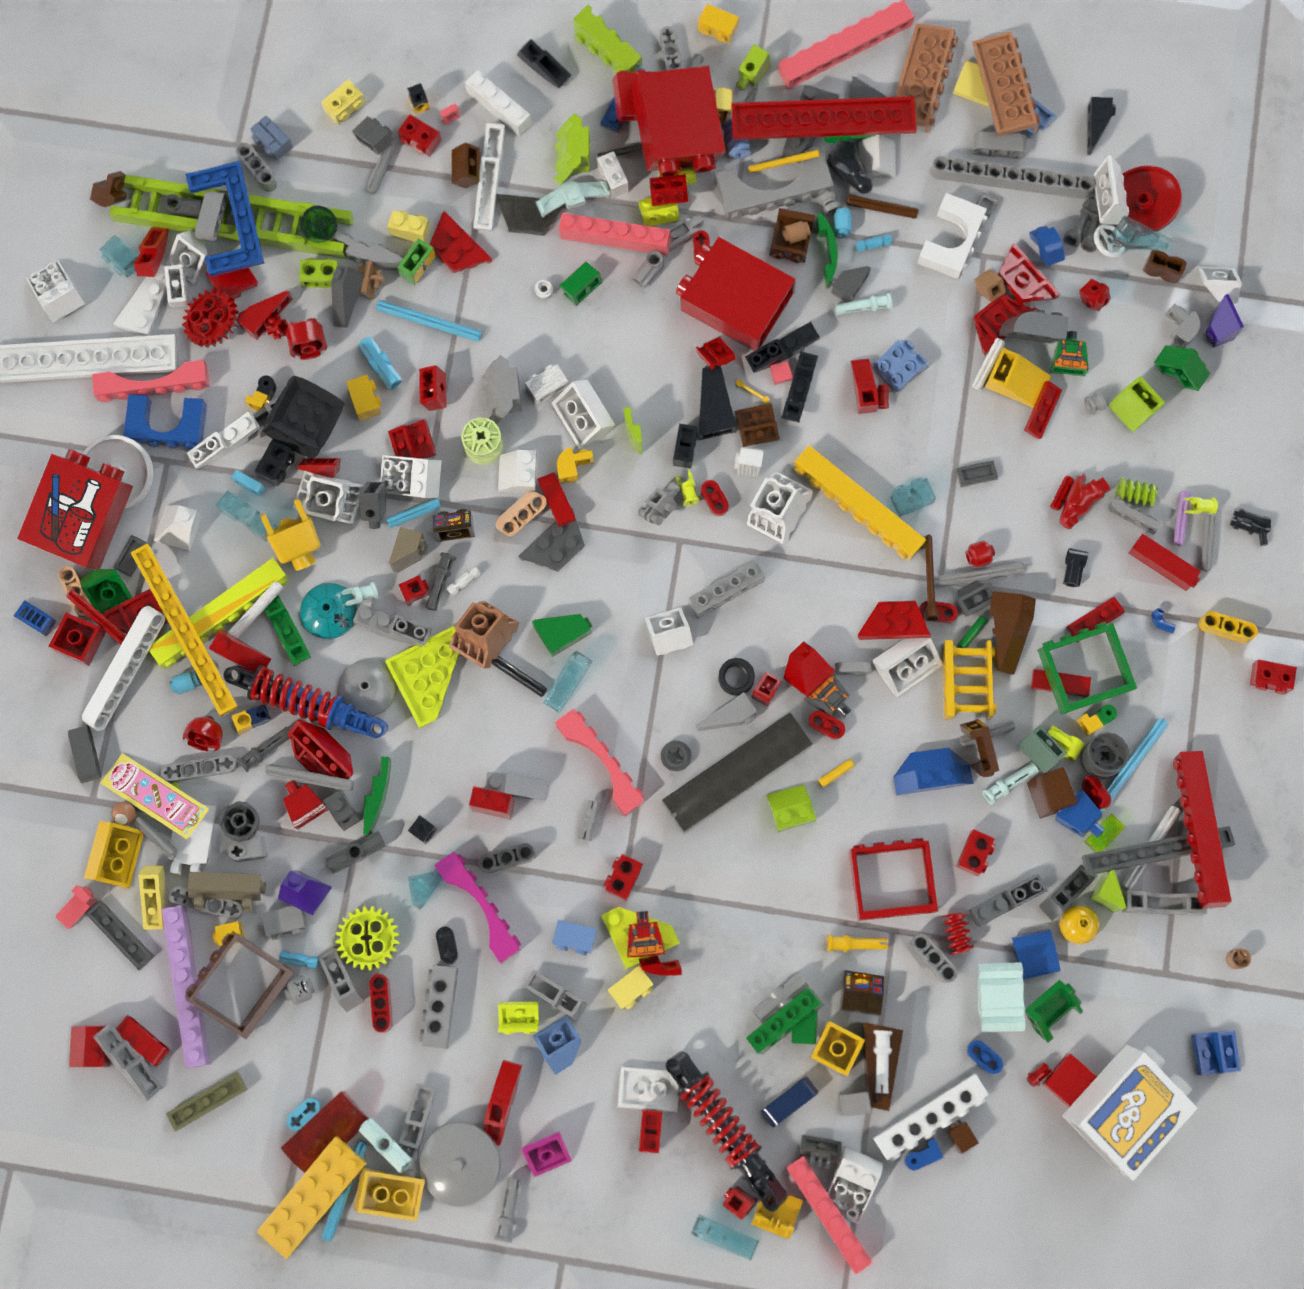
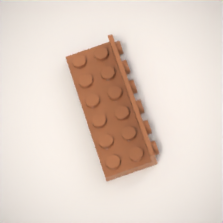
(926, 70)
(1005, 84)

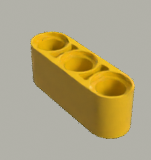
(1237, 627)

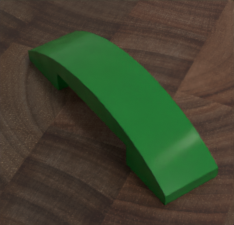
(825, 230)
(287, 631)

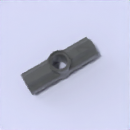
(344, 858)

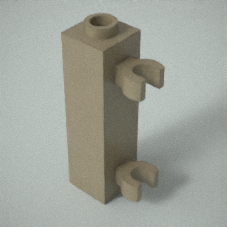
(225, 886)

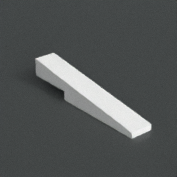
(489, 176)

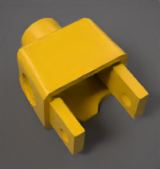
(293, 539)

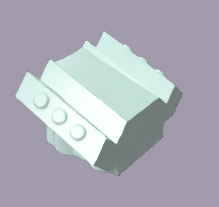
(1001, 997)

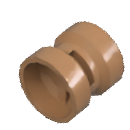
(1243, 958)

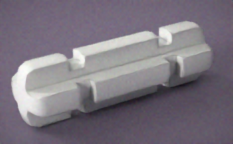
(463, 581)

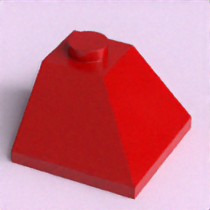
(806, 669)

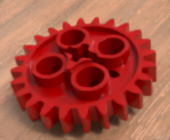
(210, 318)

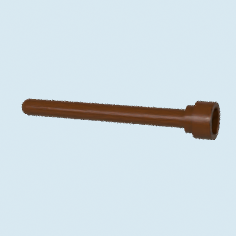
(931, 612)

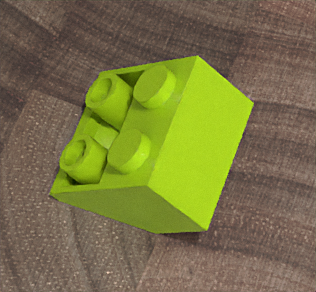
(1136, 404)

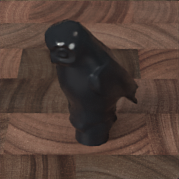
(850, 168)

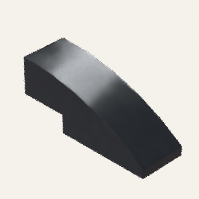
(543, 64)

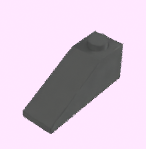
(345, 290)
(1066, 893)

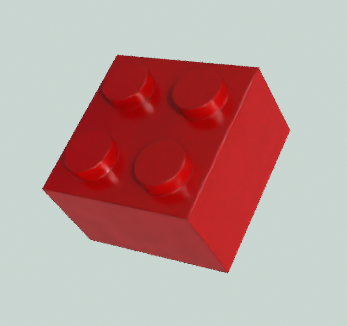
(77, 639)

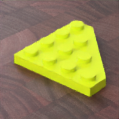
(425, 675)

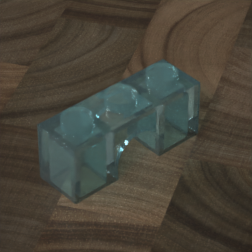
(244, 513)

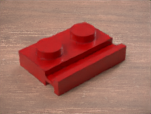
(716, 353)

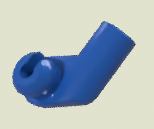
(1159, 621)

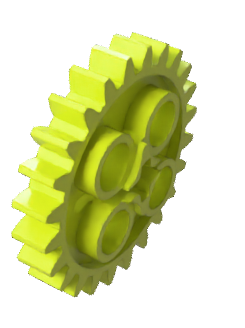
(385, 935)

